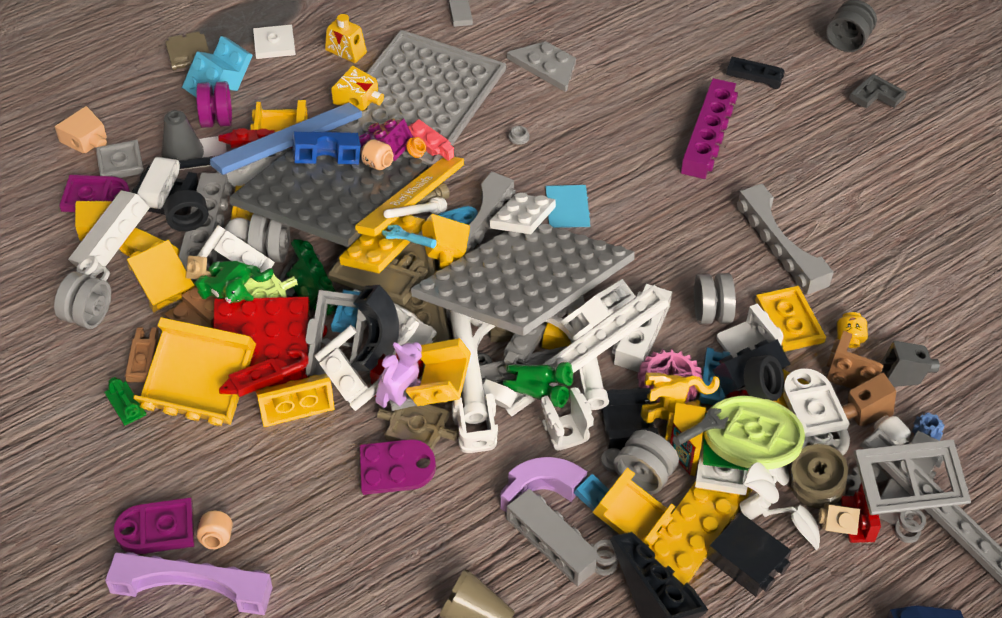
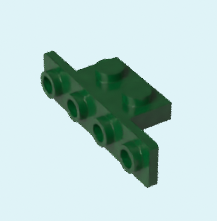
(310, 275)

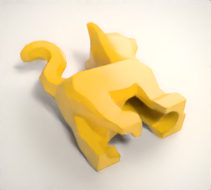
(672, 390)

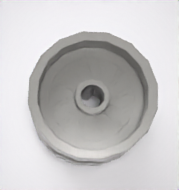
(269, 237)
(714, 298)
(82, 300)
(649, 458)

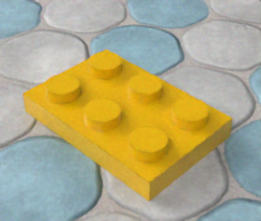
(794, 317)

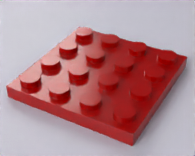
(273, 325)

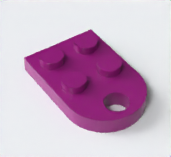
(90, 189)
(394, 466)
(157, 526)

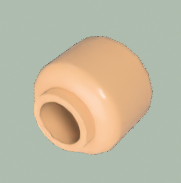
(376, 154)
(214, 529)

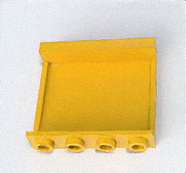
(191, 368)

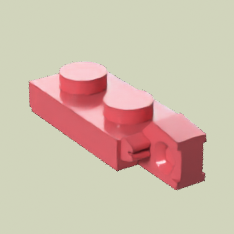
(434, 142)

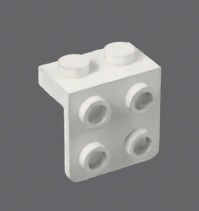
(749, 333)

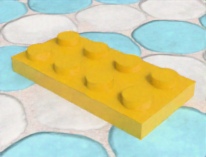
(377, 252)

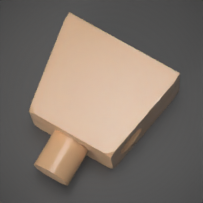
(82, 131)

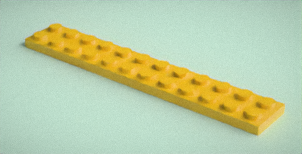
(697, 523)

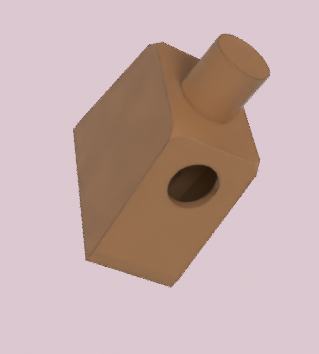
(871, 400)

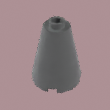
(180, 138)

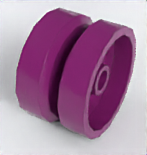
(211, 104)

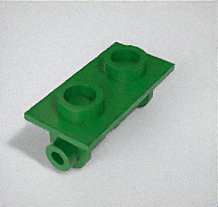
(122, 400)

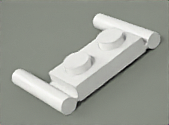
(234, 249)
(342, 373)

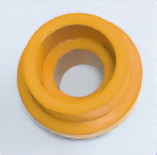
(416, 147)

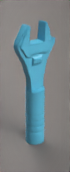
(398, 233)

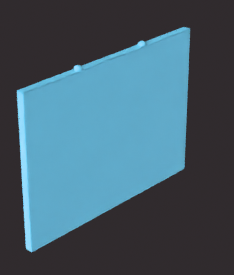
(570, 207)

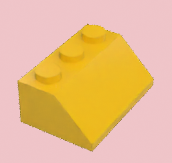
(295, 399)

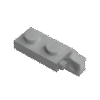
(521, 347)

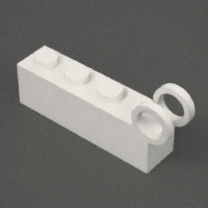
(108, 234)
(601, 307)

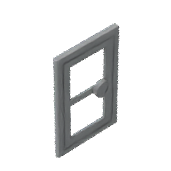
(906, 452)

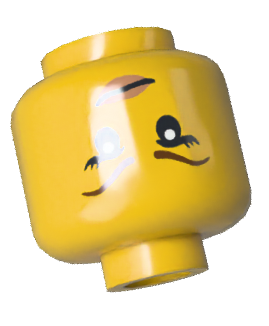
(854, 324)

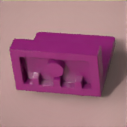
(392, 132)

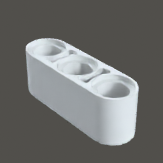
(159, 181)

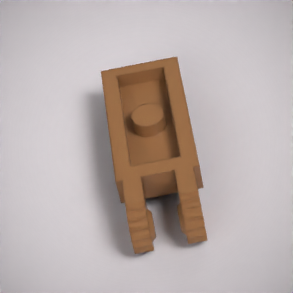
(141, 355)

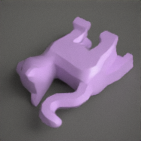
(399, 374)

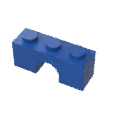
(340, 145)

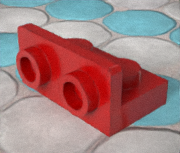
(868, 524)

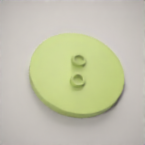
(756, 433)

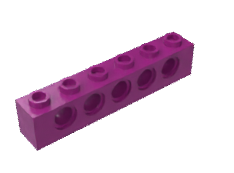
(708, 129)

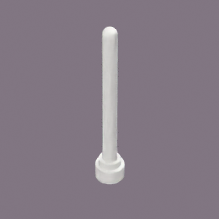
(435, 206)

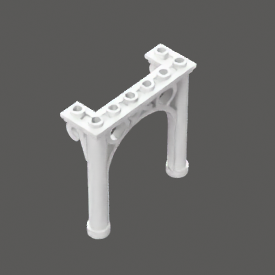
(473, 395)

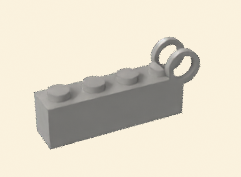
(895, 490)
(557, 539)

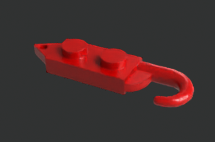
(243, 136)
(262, 374)

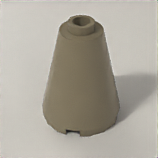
(474, 600)

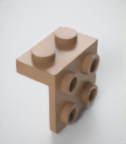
(848, 368)

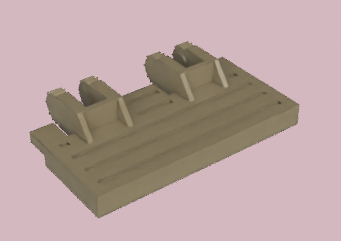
(394, 278)

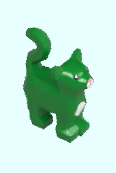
(230, 281)

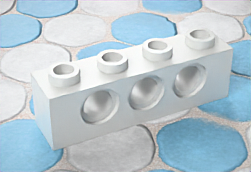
(637, 344)

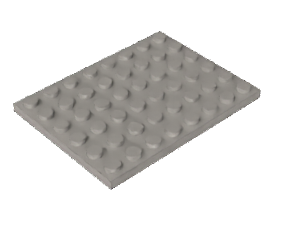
(430, 85)
(523, 277)

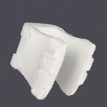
(412, 329)
(577, 421)
(487, 438)

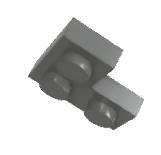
(877, 88)

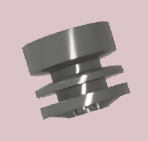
(851, 25)

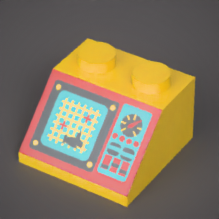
(678, 422)

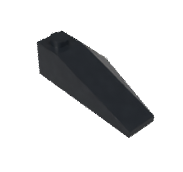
(652, 585)

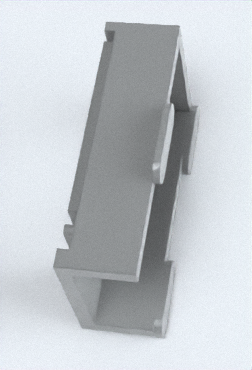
(316, 328)

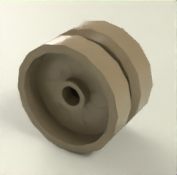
(819, 476)

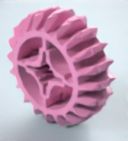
(670, 364)

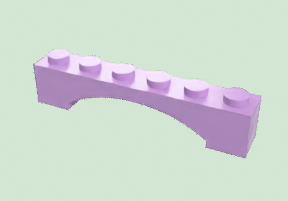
(136, 573)

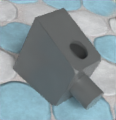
(908, 364)

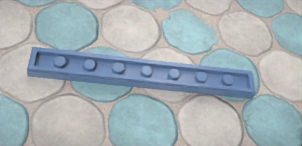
(283, 139)

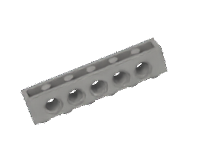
(215, 190)

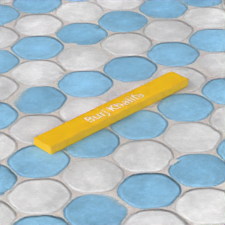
(409, 195)

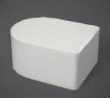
(503, 395)

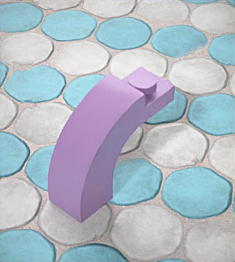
(543, 473)

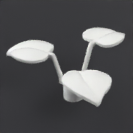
(763, 482)

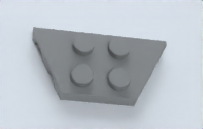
(545, 62)

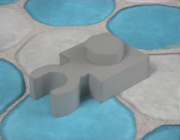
(855, 481)

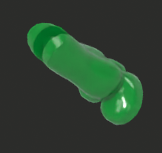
(535, 381)

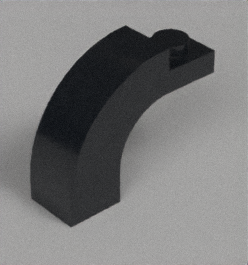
(382, 324)

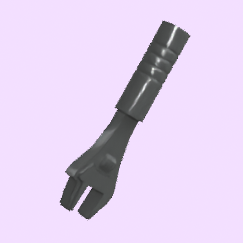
(711, 421)

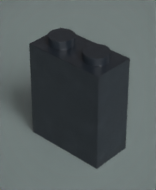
(749, 555)

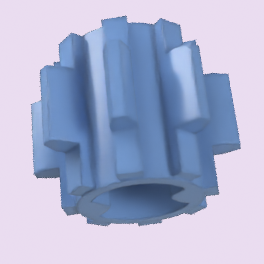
(929, 425)

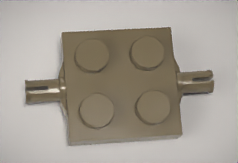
(418, 423)

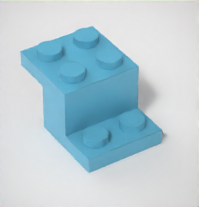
(226, 64)

